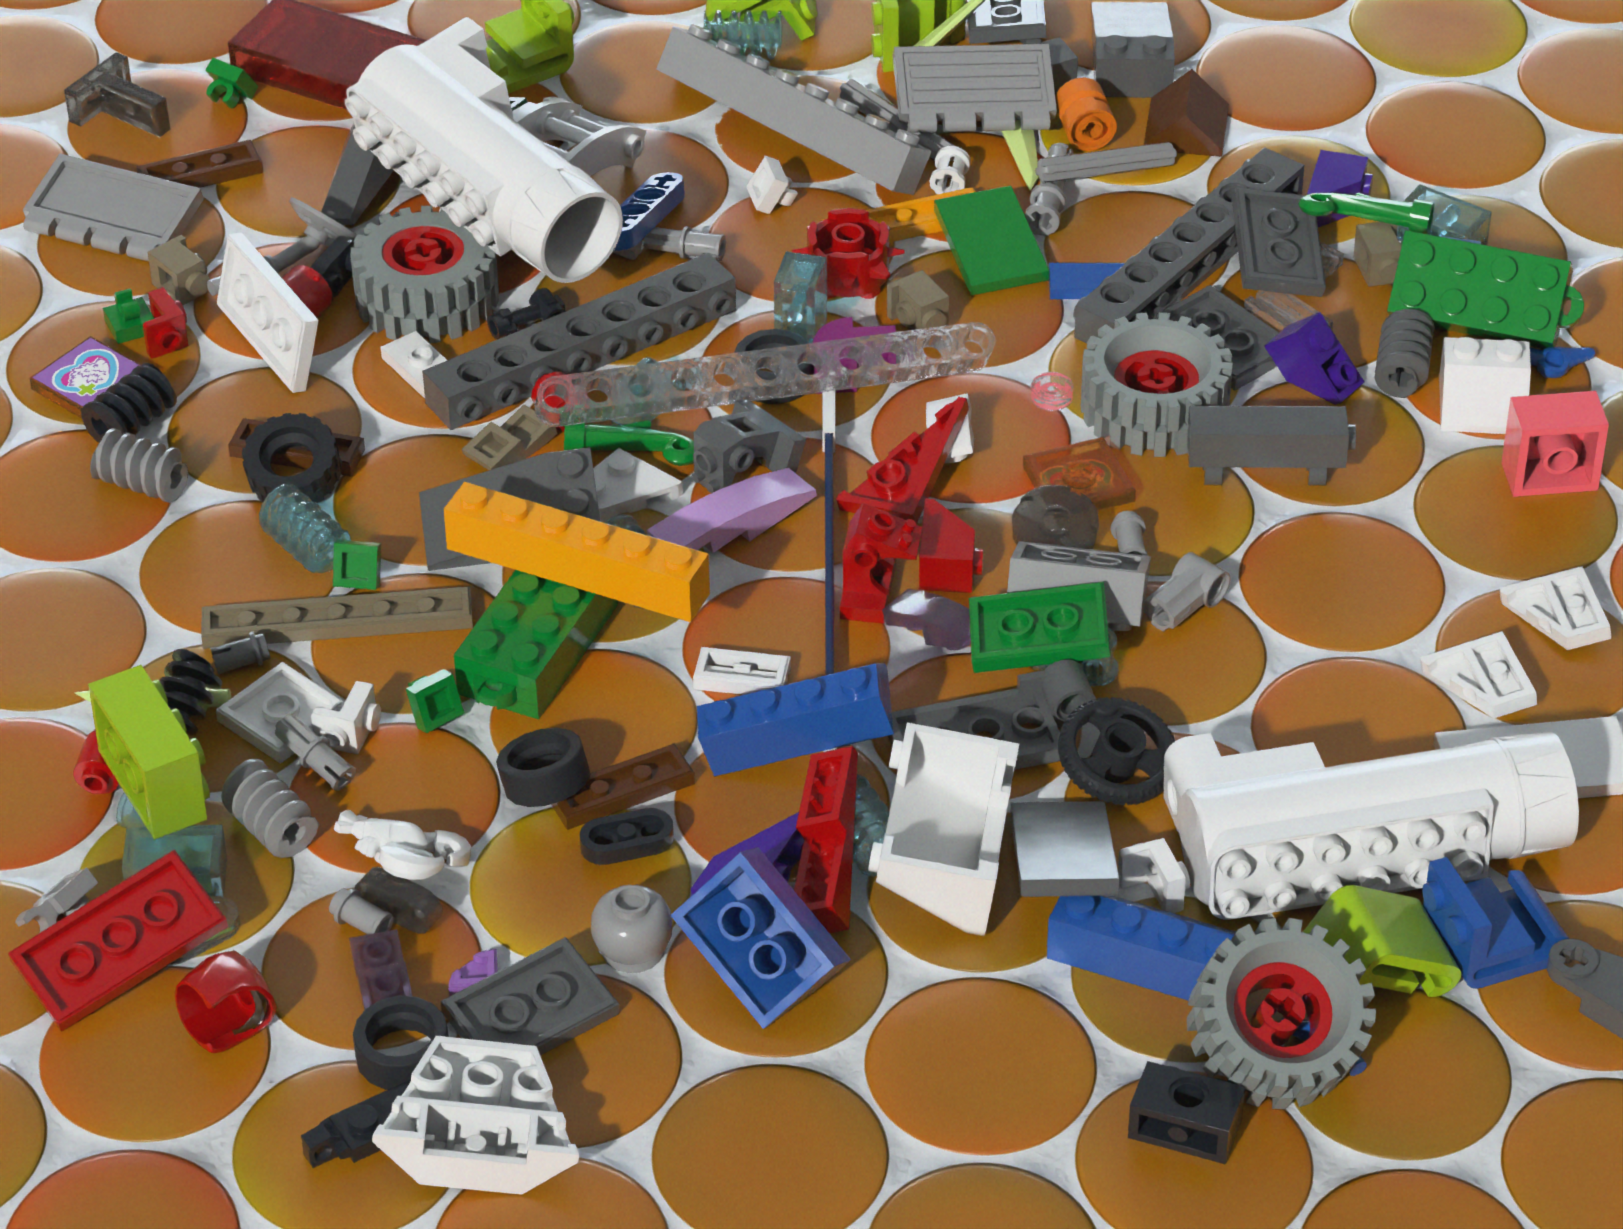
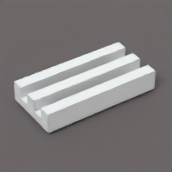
(739, 671)

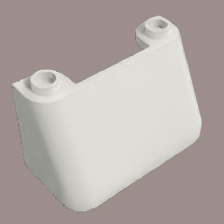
(946, 823)

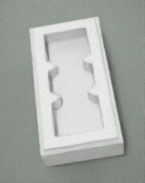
(410, 357)

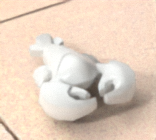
(403, 845)

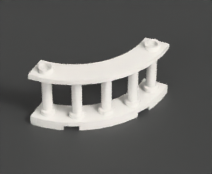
(597, 144)

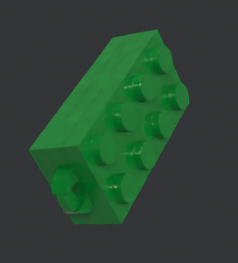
(1485, 289)
(528, 643)

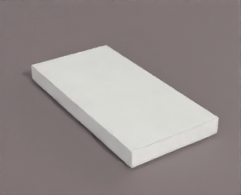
(267, 312)
(1591, 745)

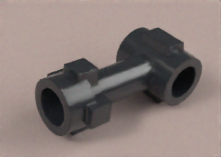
(542, 306)

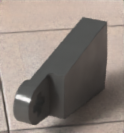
(1595, 981)

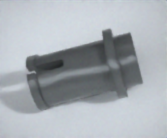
(240, 653)

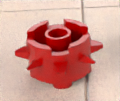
(854, 250)

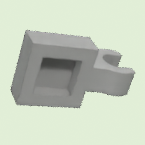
(63, 898)

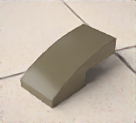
(511, 442)

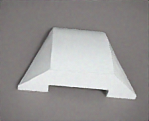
(478, 1119)

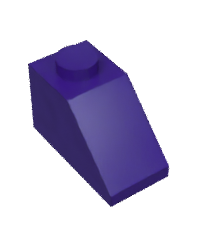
(1341, 175)

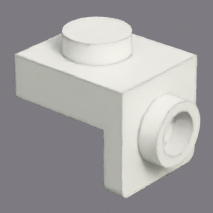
(351, 725)
(1156, 865)

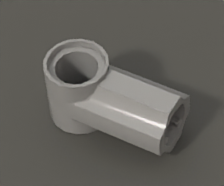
(1191, 585)

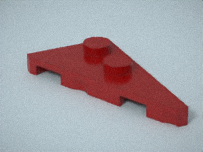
(910, 469)

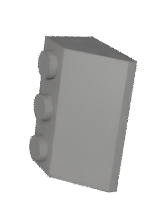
(1052, 566)

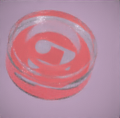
(1052, 391)

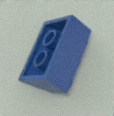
(760, 936)

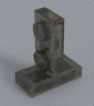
(111, 91)

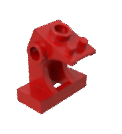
(872, 550)

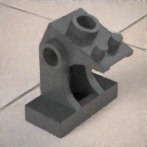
(733, 441)

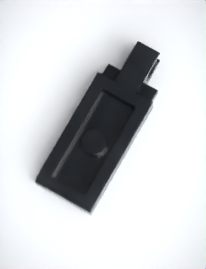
(350, 1130)

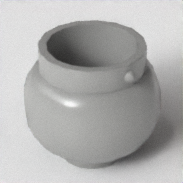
(631, 928)

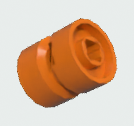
(1085, 114)

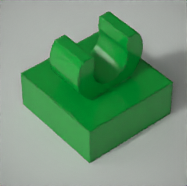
(229, 79)
(127, 316)
(356, 564)
(434, 700)

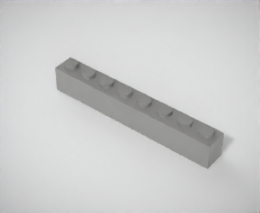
(795, 110)

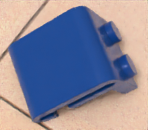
(1490, 931)

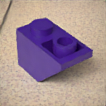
(1314, 359)

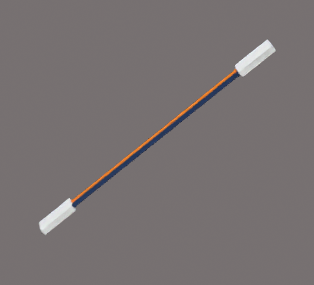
(828, 447)

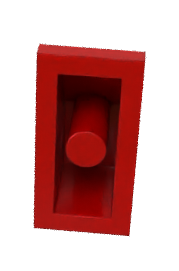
(947, 551)

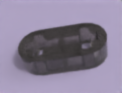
(408, 902)

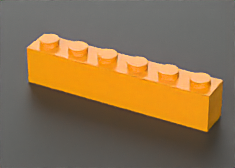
(577, 551)

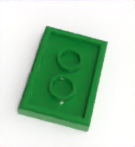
(991, 240)
(1039, 627)

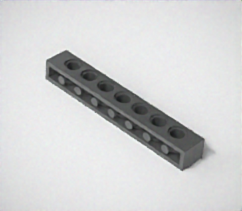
(1185, 251)
(579, 340)

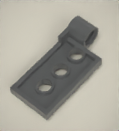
(1040, 699)

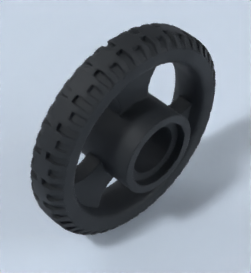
(1117, 750)

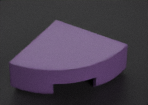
(481, 967)

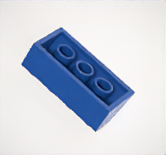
(796, 719)
(1132, 942)

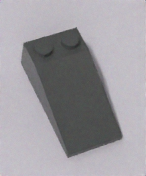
(1132, 48)
(551, 479)

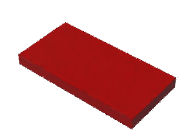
(117, 940)

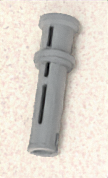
(1047, 199)

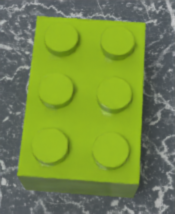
(149, 751)

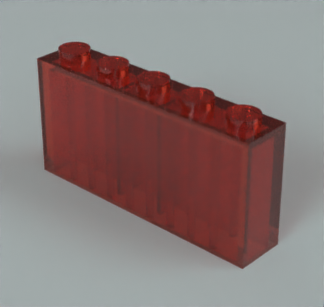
(310, 49)

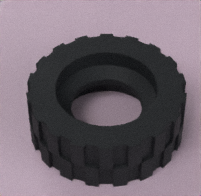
(288, 432)

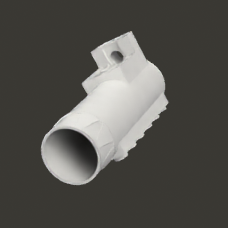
(453, 136)
(1289, 832)

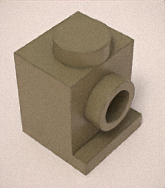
(1377, 252)
(178, 270)
(917, 302)

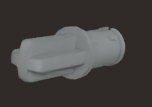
(686, 242)
(314, 751)

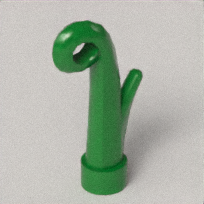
(1415, 215)
(631, 437)

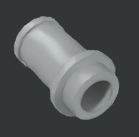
(1129, 531)
(352, 909)

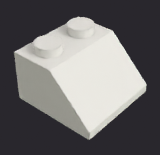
(1478, 382)

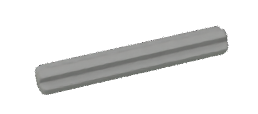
(876, 105)
(1105, 162)

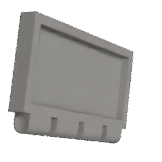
(974, 85)
(109, 207)

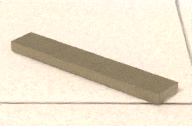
(339, 616)

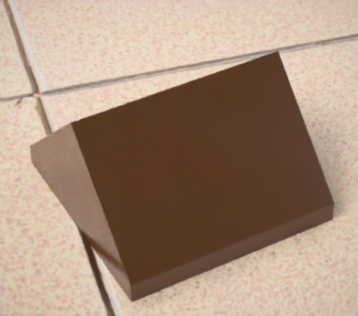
(1188, 117)

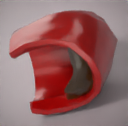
(224, 1001)

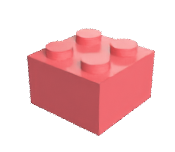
(1554, 443)

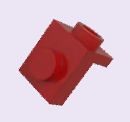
(168, 328)

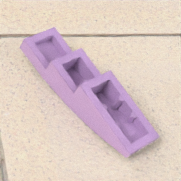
(736, 510)

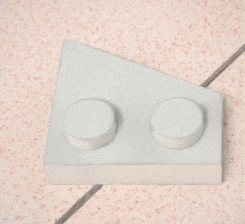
(627, 482)
(1560, 607)
(1483, 674)

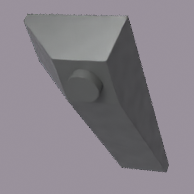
(354, 182)

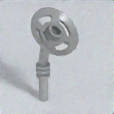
(318, 231)

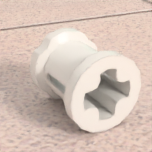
(956, 172)

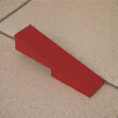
(828, 833)

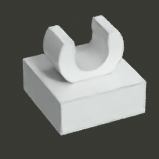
(770, 186)

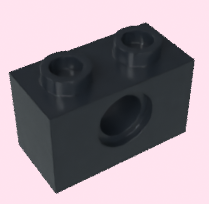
(1186, 1112)

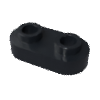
(335, 264)
(626, 836)

